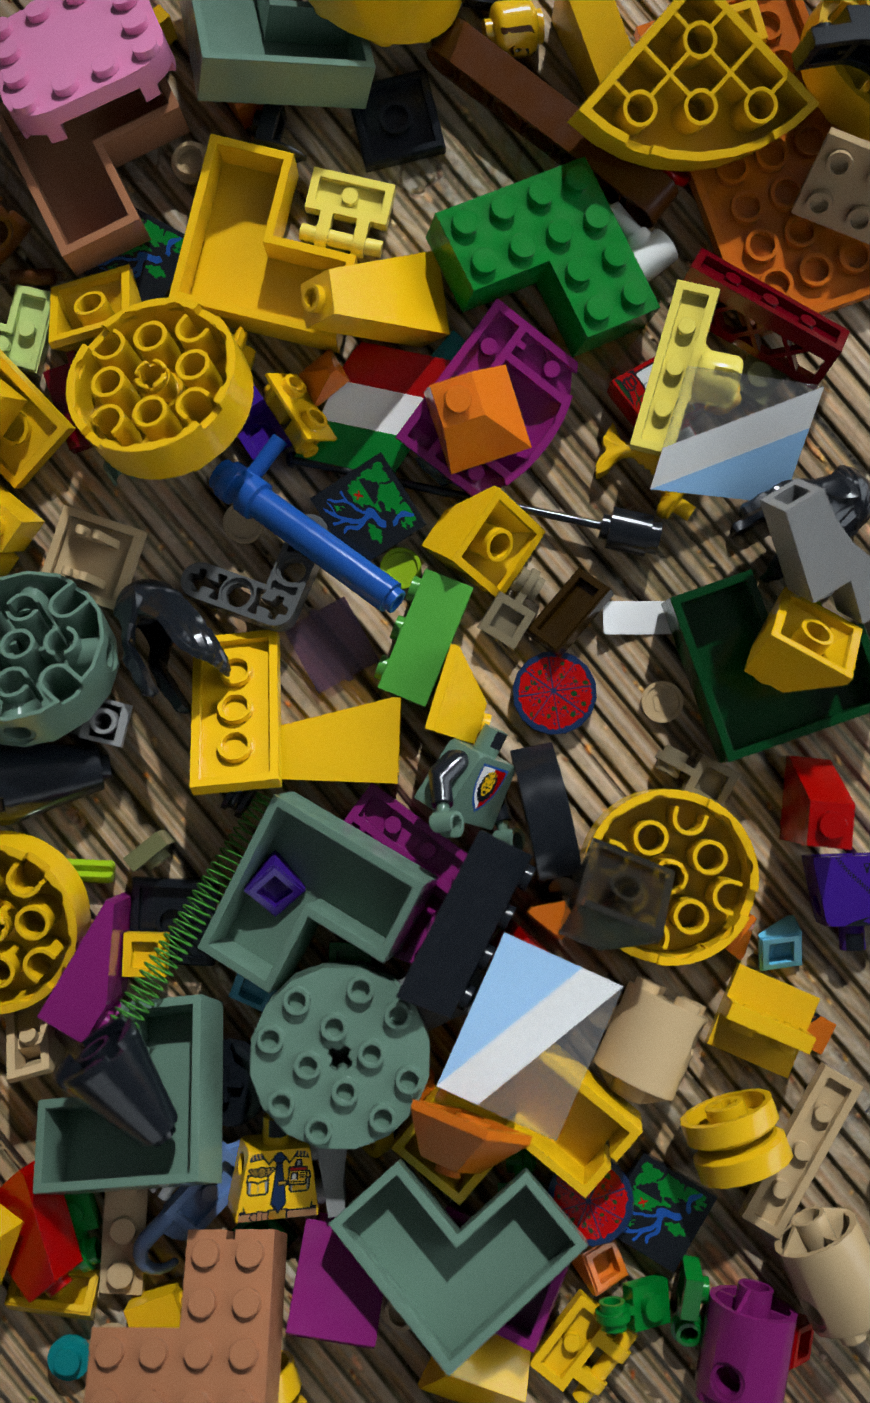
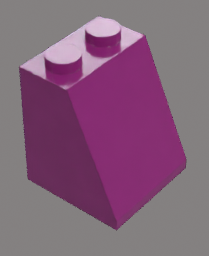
(332, 1291)

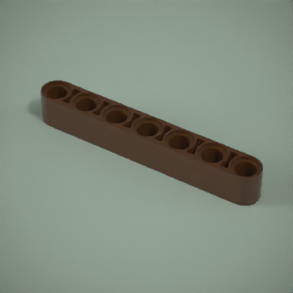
(542, 117)

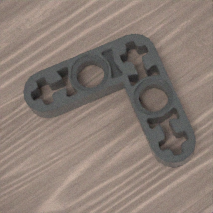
(274, 591)

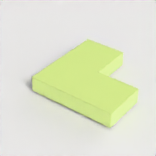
(27, 330)

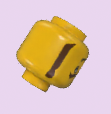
(515, 27)

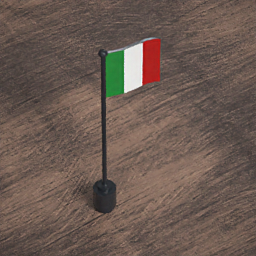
(379, 400)

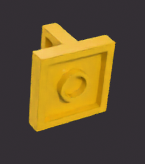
(763, 1020)

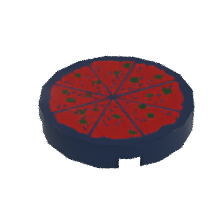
(554, 693)
(603, 1212)

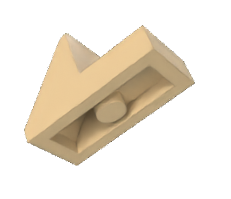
(30, 1044)

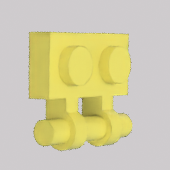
(349, 200)

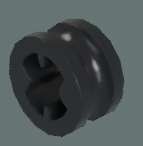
(238, 801)

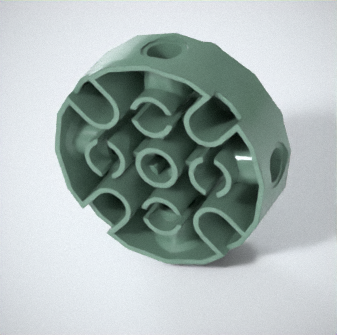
(53, 657)
(344, 1099)

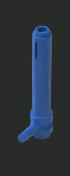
(256, 500)

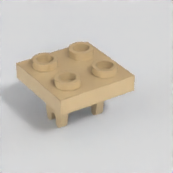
(838, 186)
(95, 554)

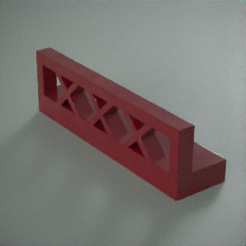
(773, 313)

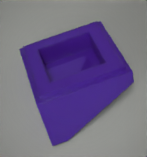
(275, 884)

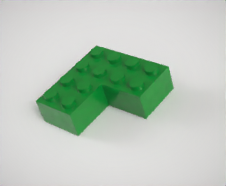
(552, 235)

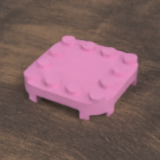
(77, 57)

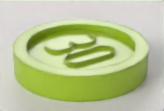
(402, 565)

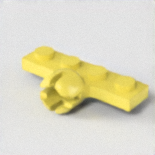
(679, 346)

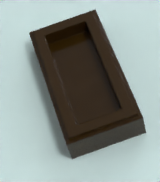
(569, 612)

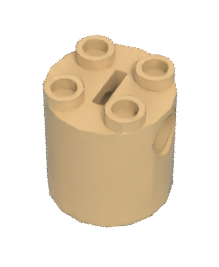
(649, 1042)
(829, 1271)

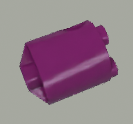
(745, 1345)

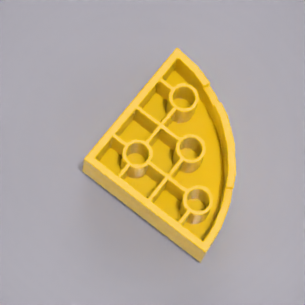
(694, 93)

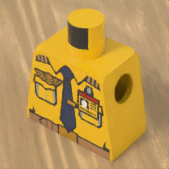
(272, 1177)

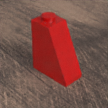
(816, 805)
(47, 1240)

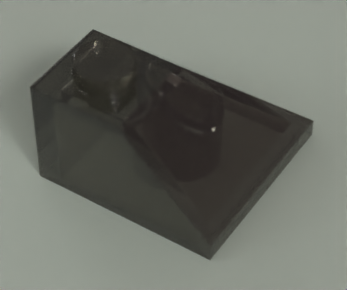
(617, 899)

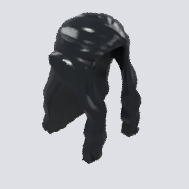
(848, 496)
(163, 620)

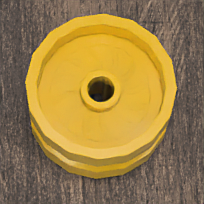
(736, 1138)

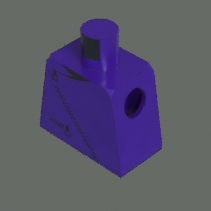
(840, 894)

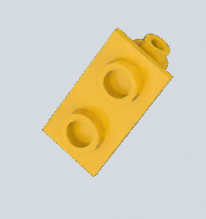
(289, 399)

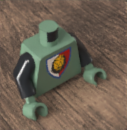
(471, 788)

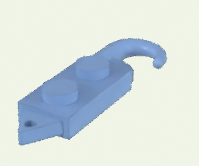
(186, 1210)

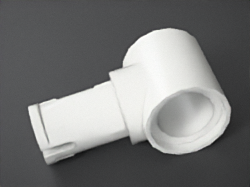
(652, 249)

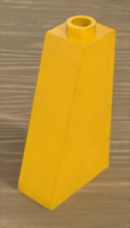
(591, 37)
(380, 300)
(345, 745)

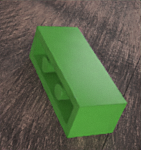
(423, 637)

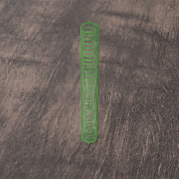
(131, 996)

